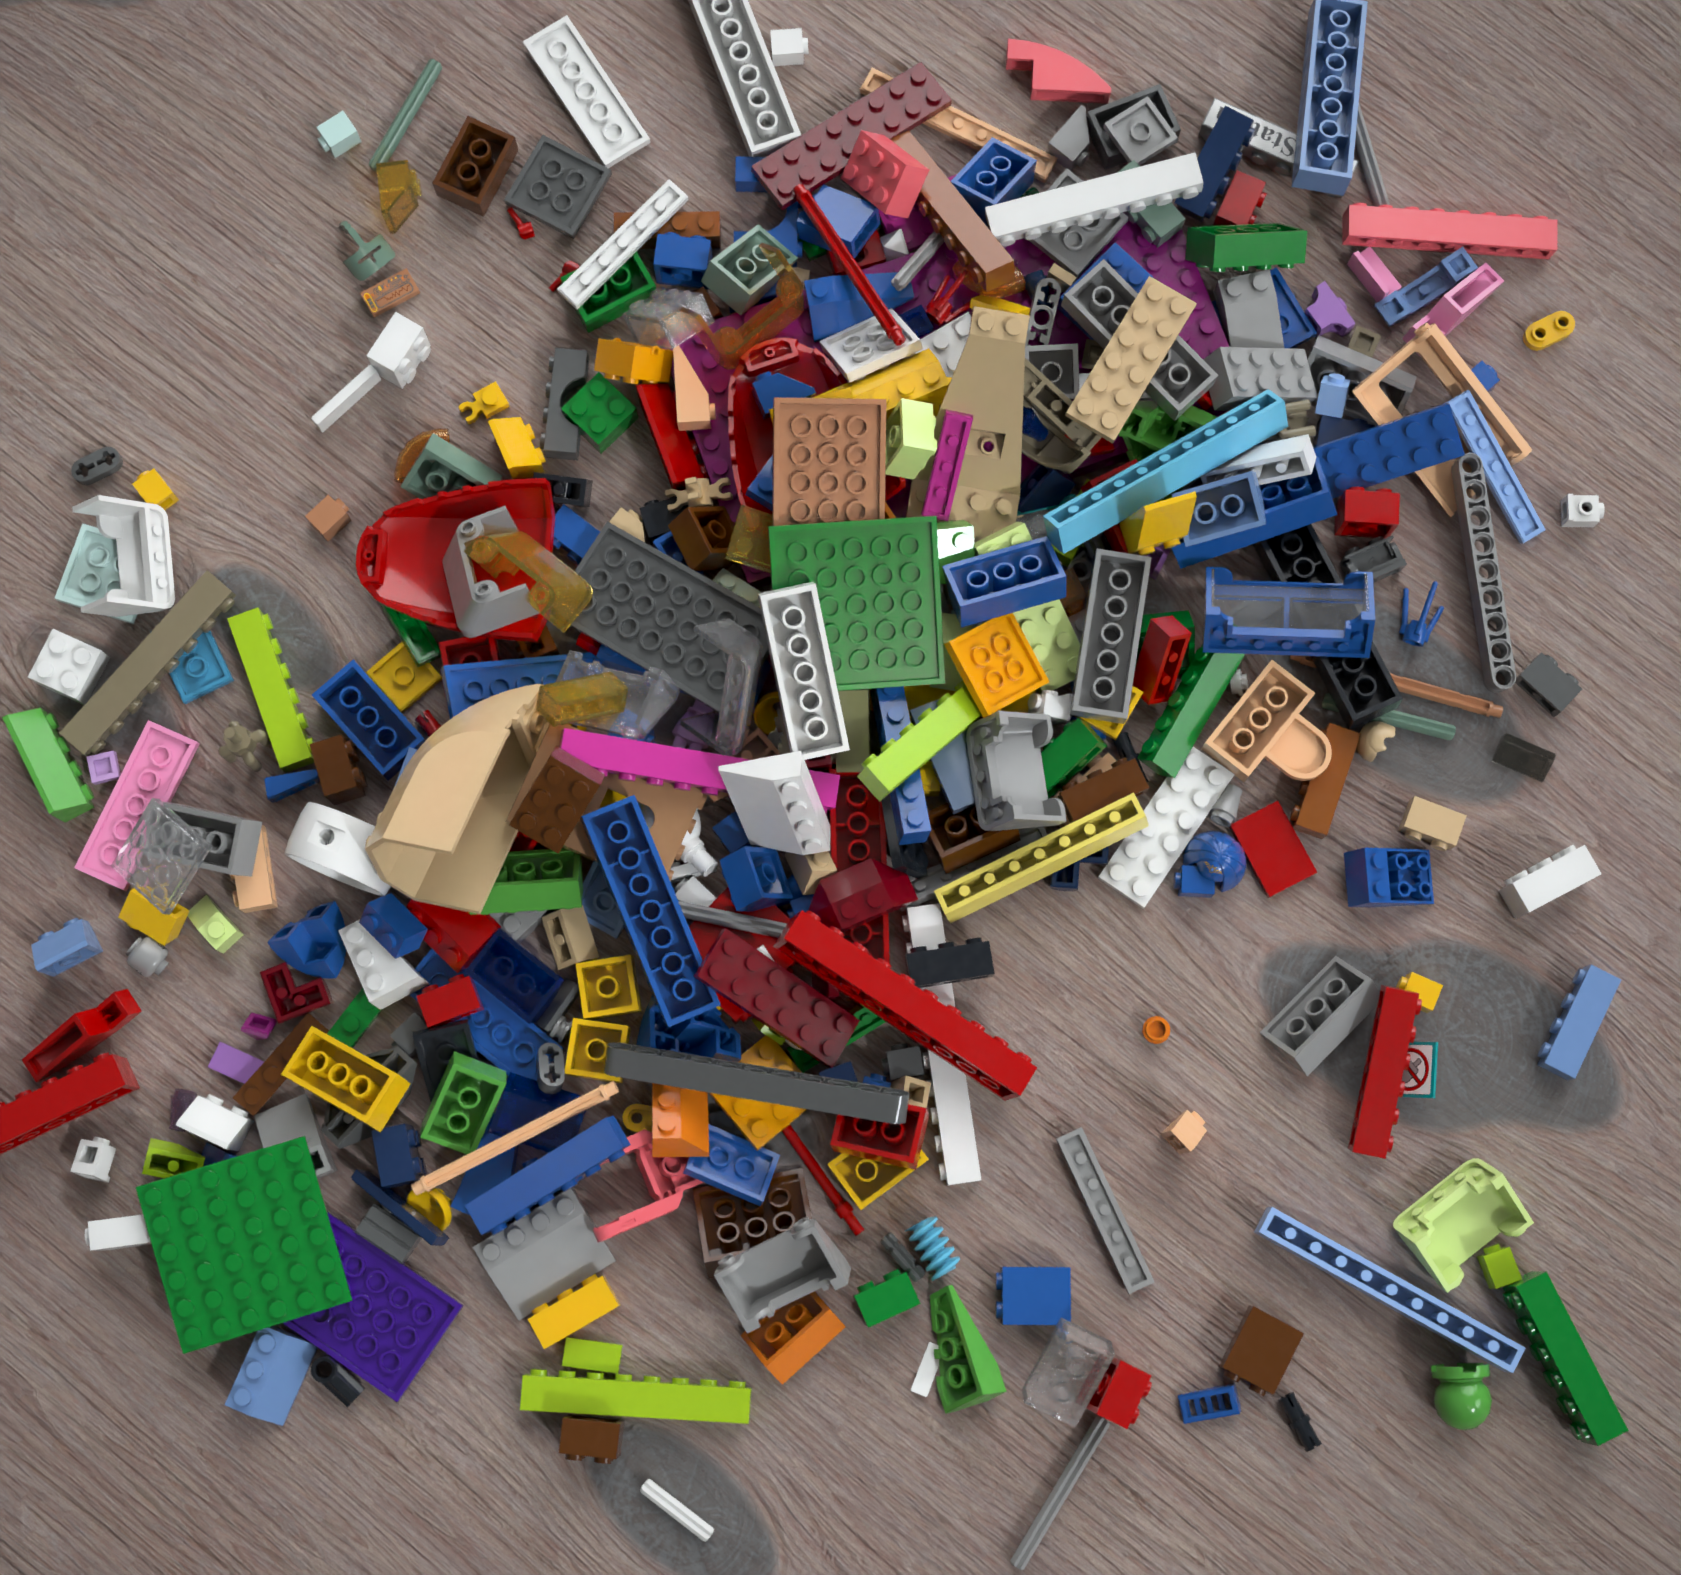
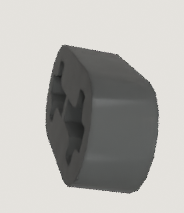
(97, 466)
(555, 1068)

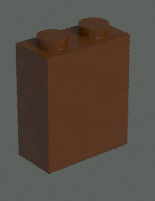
(1260, 1351)

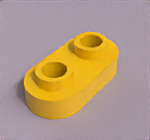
(1550, 329)
(645, 1111)

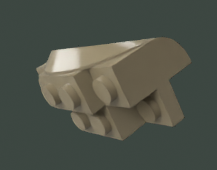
(1051, 407)

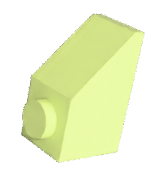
(214, 924)

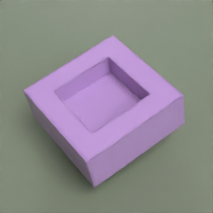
(103, 767)

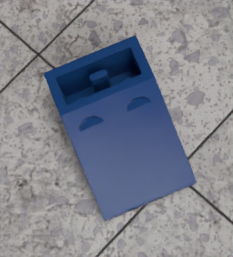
(1388, 877)

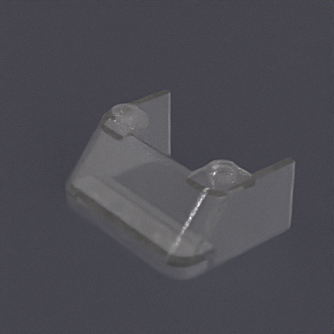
(729, 729)

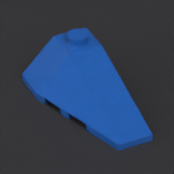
(837, 304)

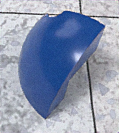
(313, 942)

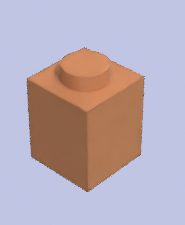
(329, 517)

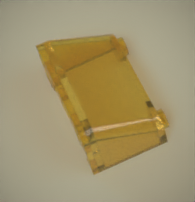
(559, 590)

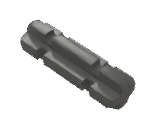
(903, 1257)

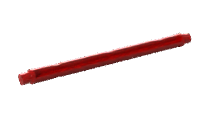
(849, 265)

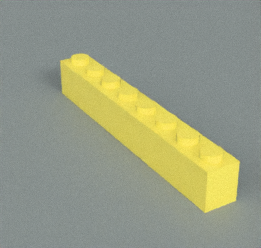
(1041, 858)

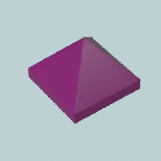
(258, 1026)

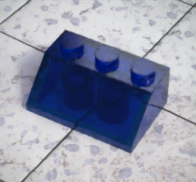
(515, 976)
(525, 1102)

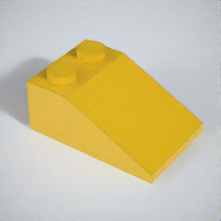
(1158, 524)

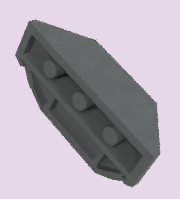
(347, 1130)

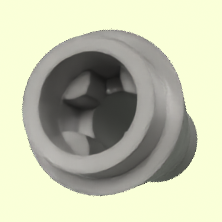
(1226, 808)

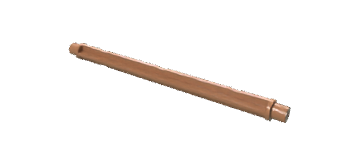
(1433, 693)

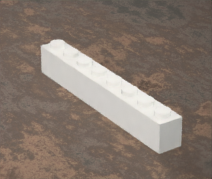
(1095, 199)

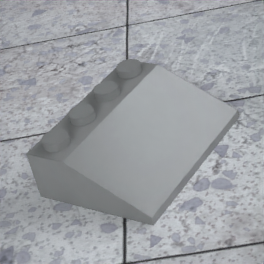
(544, 1253)

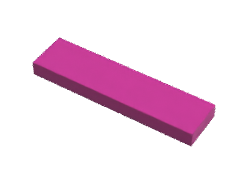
(947, 464)

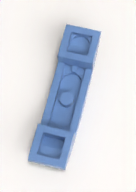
(1426, 288)

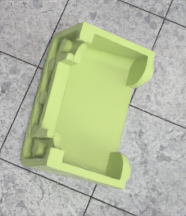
(1460, 1219)

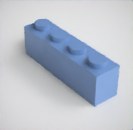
(1578, 1022)

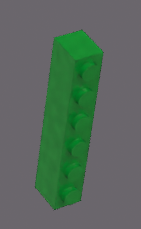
(1188, 711)

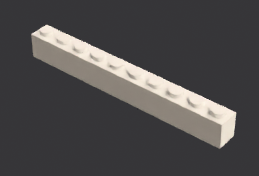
(948, 1084)

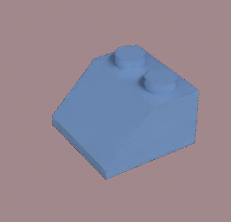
(65, 948)

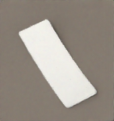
(926, 1371)

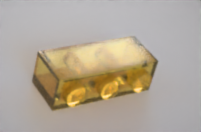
(581, 698)

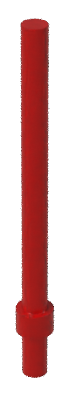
(843, 1208)

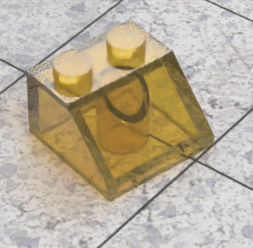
(397, 192)

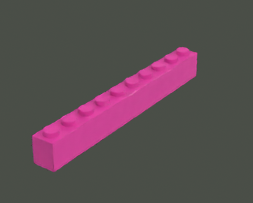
(668, 764)

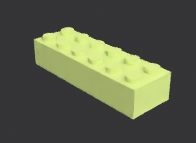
(1043, 625)

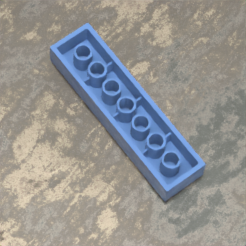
(1329, 96)

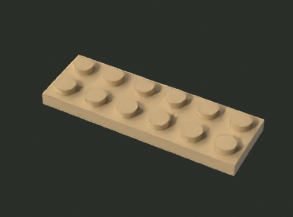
(1130, 359)

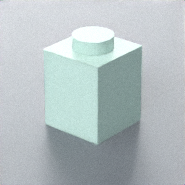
(338, 134)

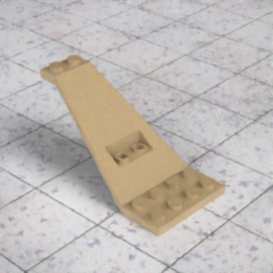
(991, 389)

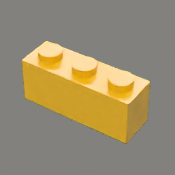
(573, 1310)

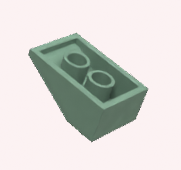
(742, 271)

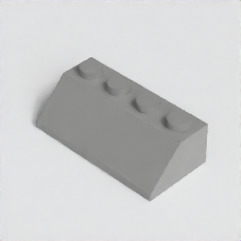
(1331, 357)
(1322, 1015)

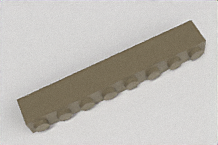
(148, 664)

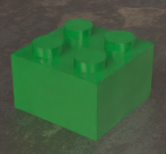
(600, 412)
(886, 1298)

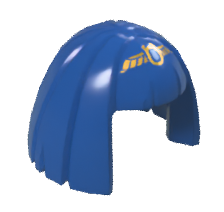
(1217, 858)

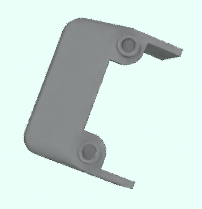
(481, 605)

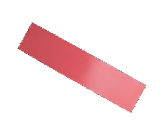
(1056, 74)

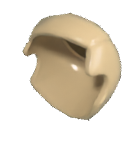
(1373, 738)

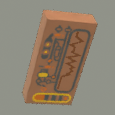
(390, 293)

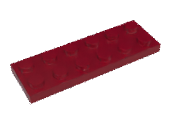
(776, 998)

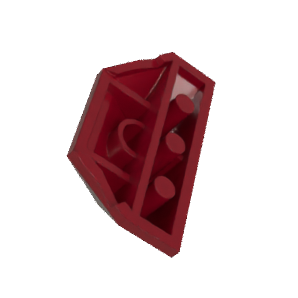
(861, 895)

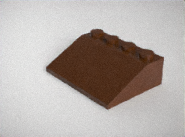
(735, 1225)

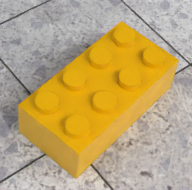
(346, 1078)

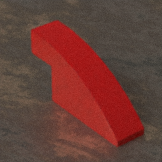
(81, 1034)

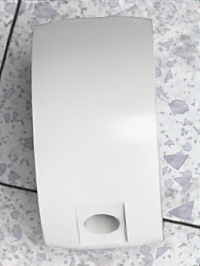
(335, 847)

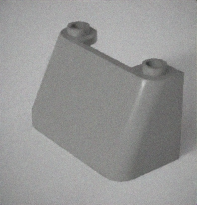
(1010, 771)
(781, 1271)

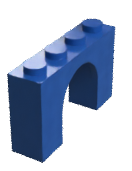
(787, 230)

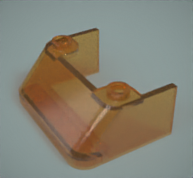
(730, 344)

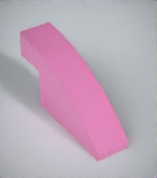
(1460, 301)

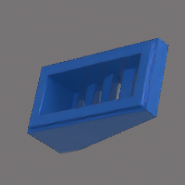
(284, 785)
(1207, 1393)

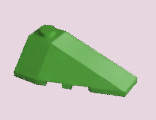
(965, 1362)

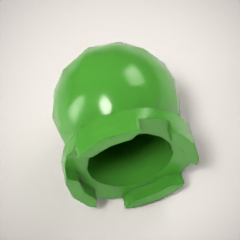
(1461, 1395)

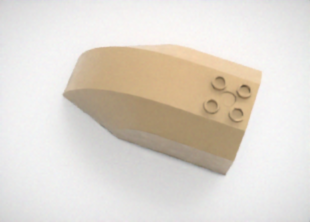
(449, 809)

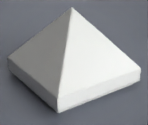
(894, 245)

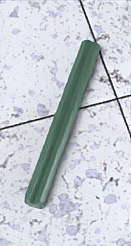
(406, 113)
(1406, 721)

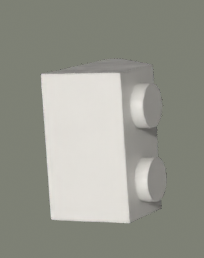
(216, 1123)

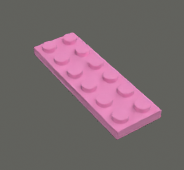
(150, 772)

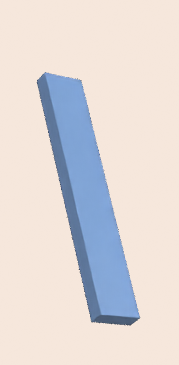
(1497, 470)

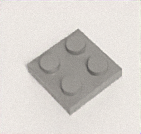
(1140, 132)

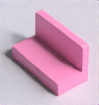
(1373, 274)

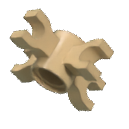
(698, 493)

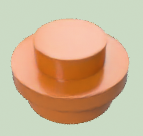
(1156, 1030)

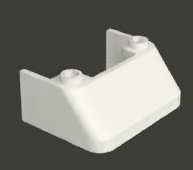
(142, 555)

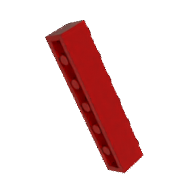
(1384, 1071)

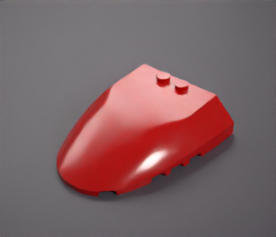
(751, 435)
(405, 550)

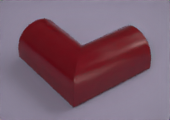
(293, 1001)

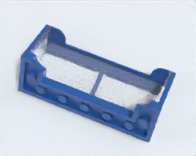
(1288, 616)

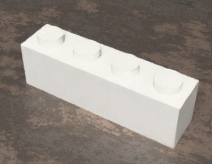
(1270, 461)

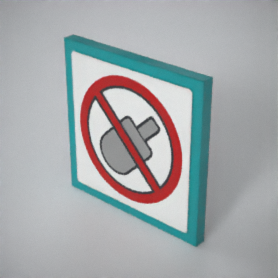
(1422, 1071)

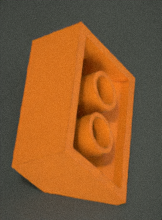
(679, 1122)
(793, 1335)

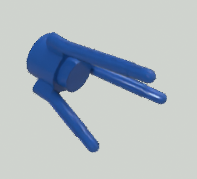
(1416, 631)

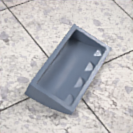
(951, 767)

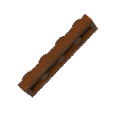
(268, 1076)

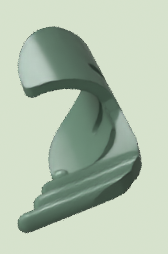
(367, 267)

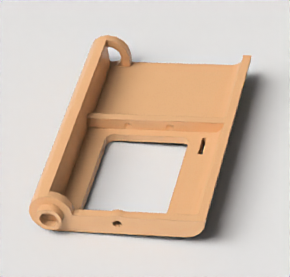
(1456, 378)

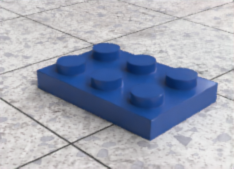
(734, 1166)

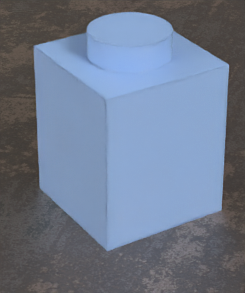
(1332, 395)

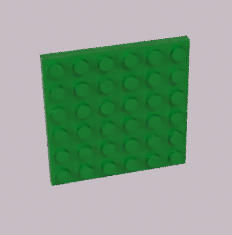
(874, 595)
(243, 1244)

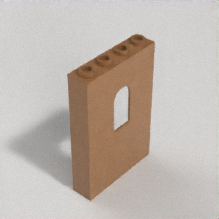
(671, 807)

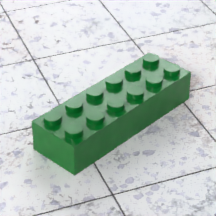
(1564, 1359)

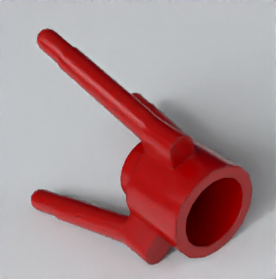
(939, 308)

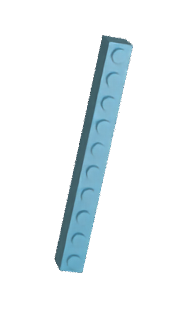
(1165, 471)

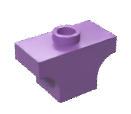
(1329, 312)

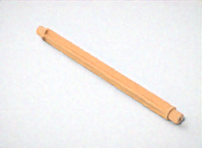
(515, 1138)

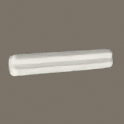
(676, 1510)

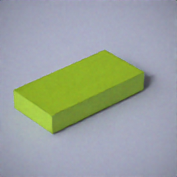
(592, 1355)

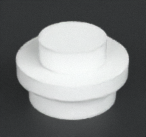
(1239, 683)

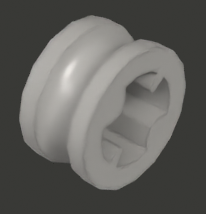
(561, 1029)

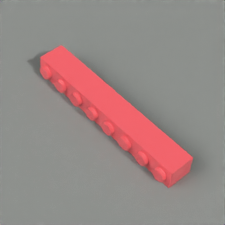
(1449, 231)

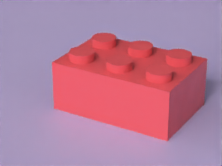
(884, 174)

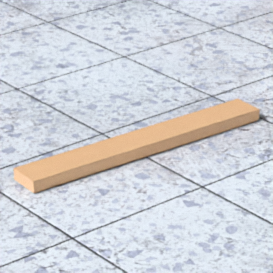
(970, 129)

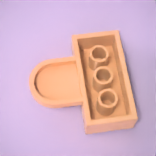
(1270, 727)

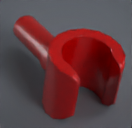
(525, 229)
(568, 267)

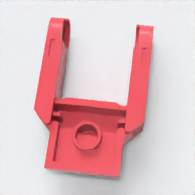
(664, 1182)

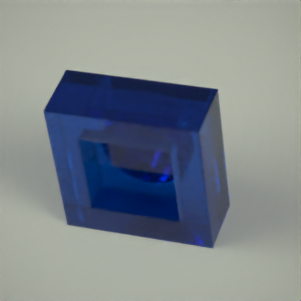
(917, 321)

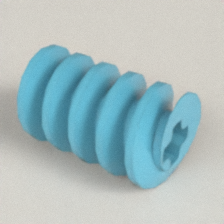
(933, 1247)

